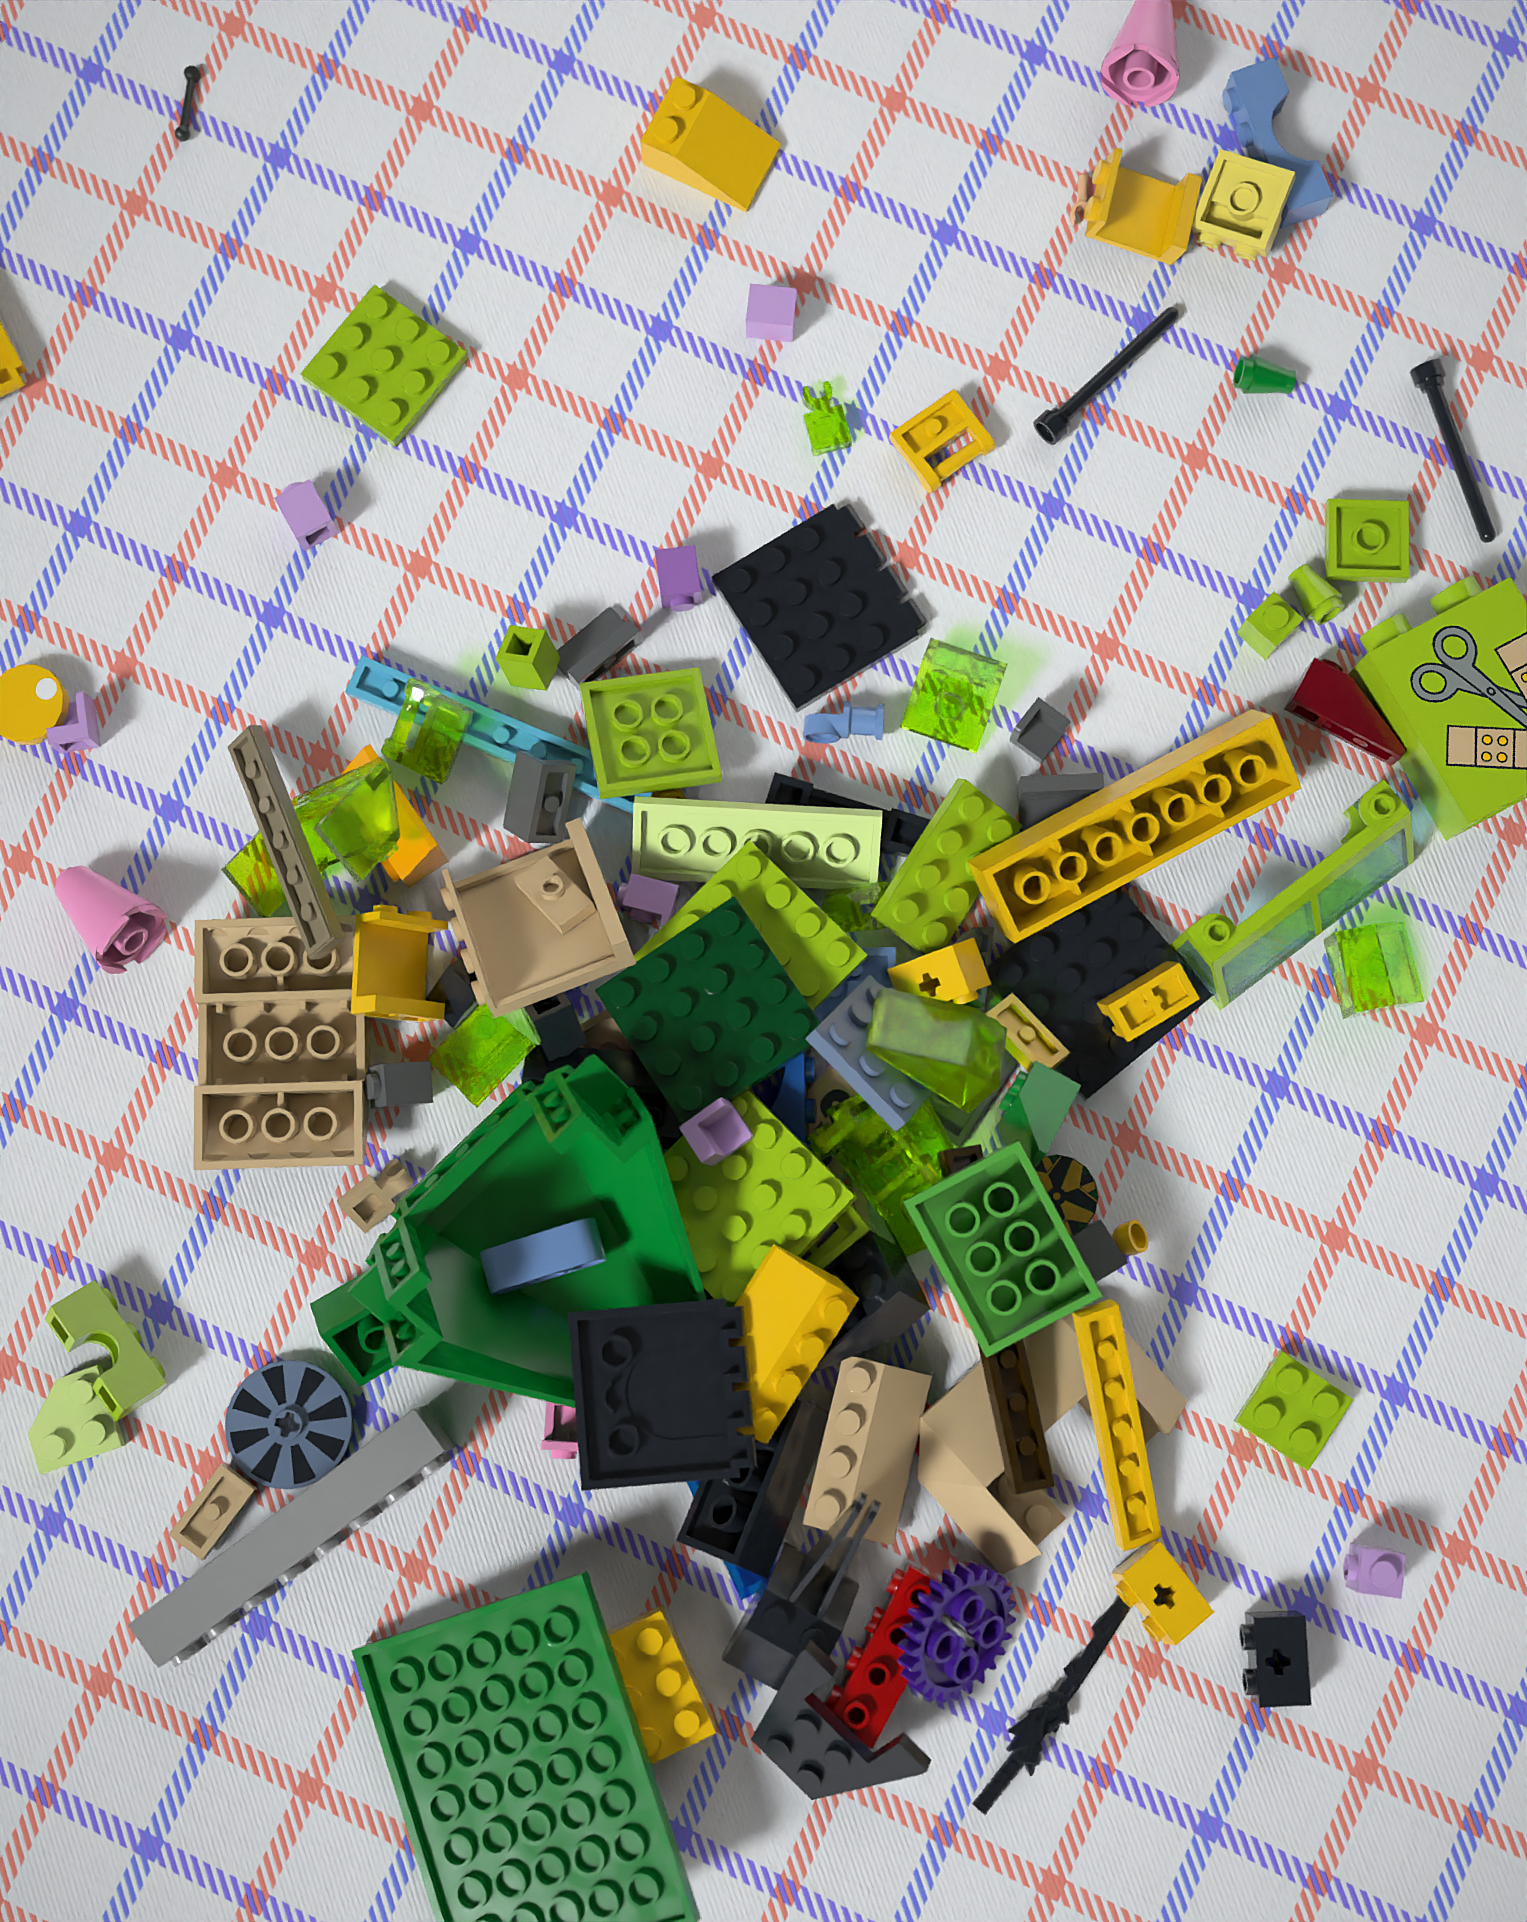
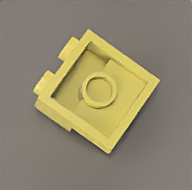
(1242, 205)

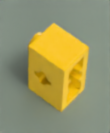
(944, 974)
(1183, 1604)

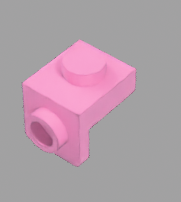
(560, 1431)

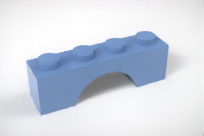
(1254, 99)

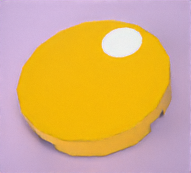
(31, 703)

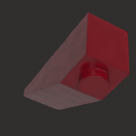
(1340, 708)

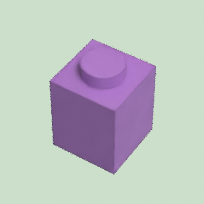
(678, 578)

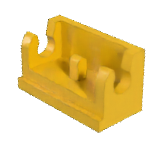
(1149, 1000)

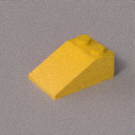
(708, 145)

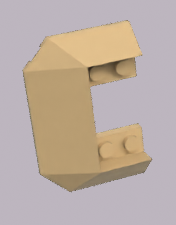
(962, 1453)

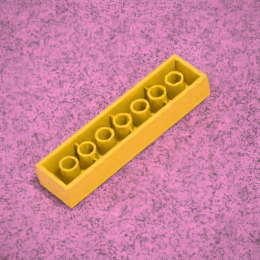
(1134, 824)

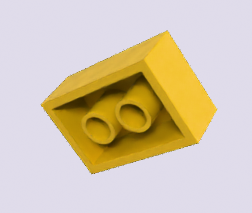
(661, 1685)

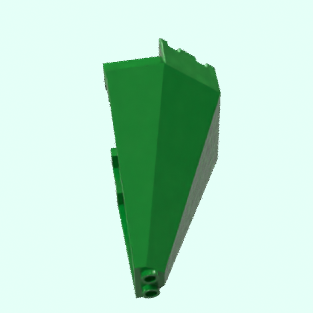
(533, 1164)

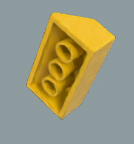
(789, 1324)

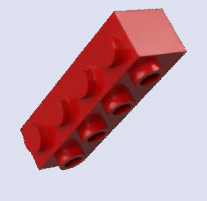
(874, 1672)

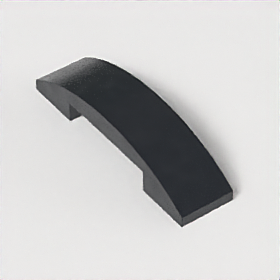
(899, 828)

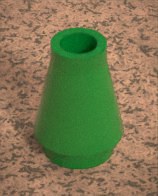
(1261, 376)

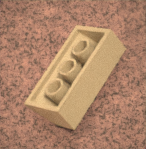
(868, 1445)

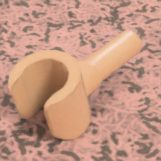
(1082, 199)

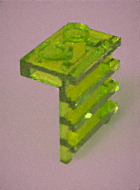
(480, 1053)
(852, 1134)

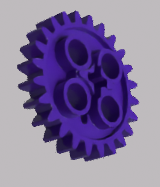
(936, 1656)

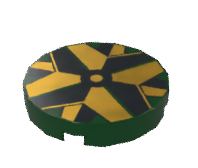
(1070, 1190)

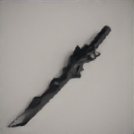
(1051, 1711)

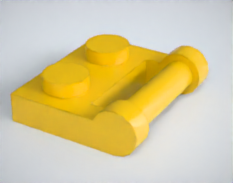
(934, 430)

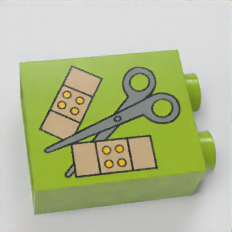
(1456, 700)

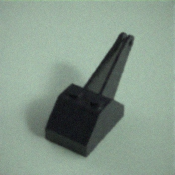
(799, 1603)

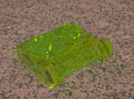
(439, 734)

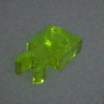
(825, 424)

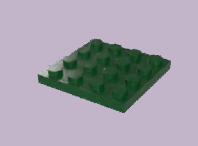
(710, 1011)

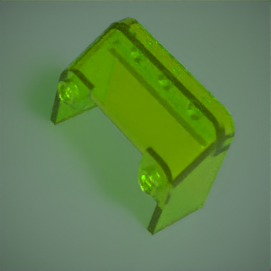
(343, 820)

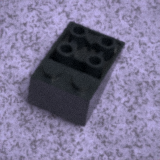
(886, 1293)

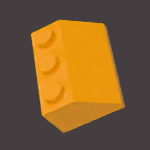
(417, 850)

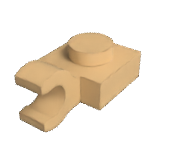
(372, 1199)

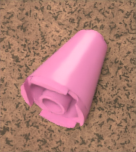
(1143, 56)
(110, 918)

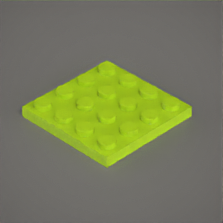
(796, 930)
(753, 1199)

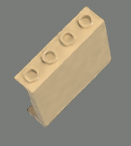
(516, 948)

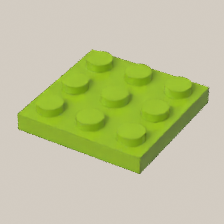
(384, 365)
(650, 733)

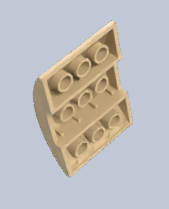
(277, 1049)

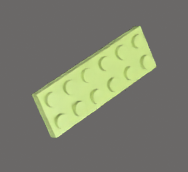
(805, 842)

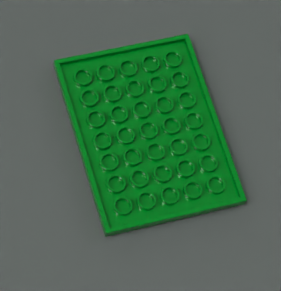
(524, 1765)

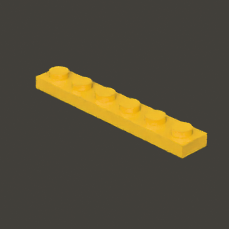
(1117, 1424)

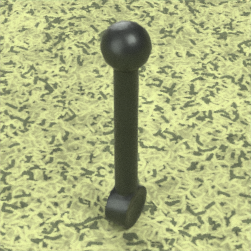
(192, 76)

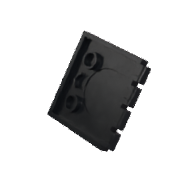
(820, 604)
(660, 1394)

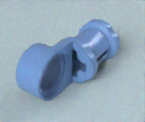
(855, 720)

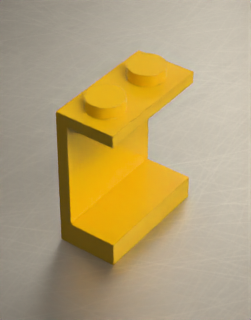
(1141, 210)
(393, 965)

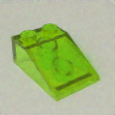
(939, 1045)

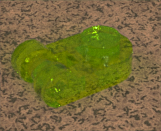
(845, 907)

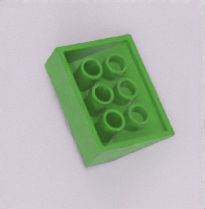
(1002, 1248)

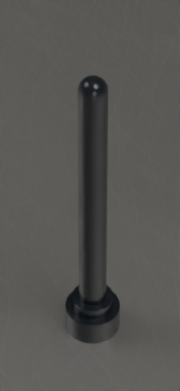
(1430, 380)
(1053, 423)

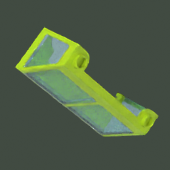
(1372, 853)

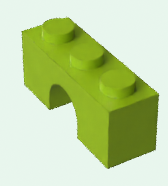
(93, 1317)

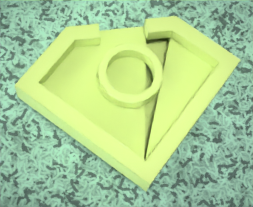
(73, 1423)

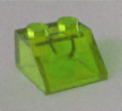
(953, 695)
(1373, 968)

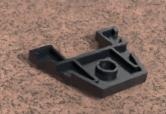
(817, 1746)

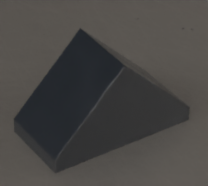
(455, 991)

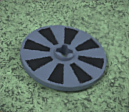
(259, 1440)

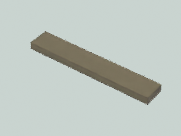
(286, 842)

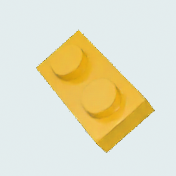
(1026, 1036)

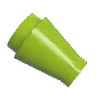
(1316, 595)

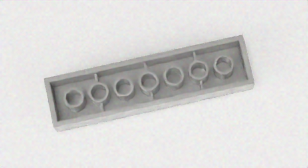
(285, 1541)

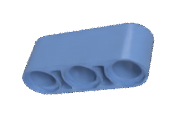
(543, 1256)

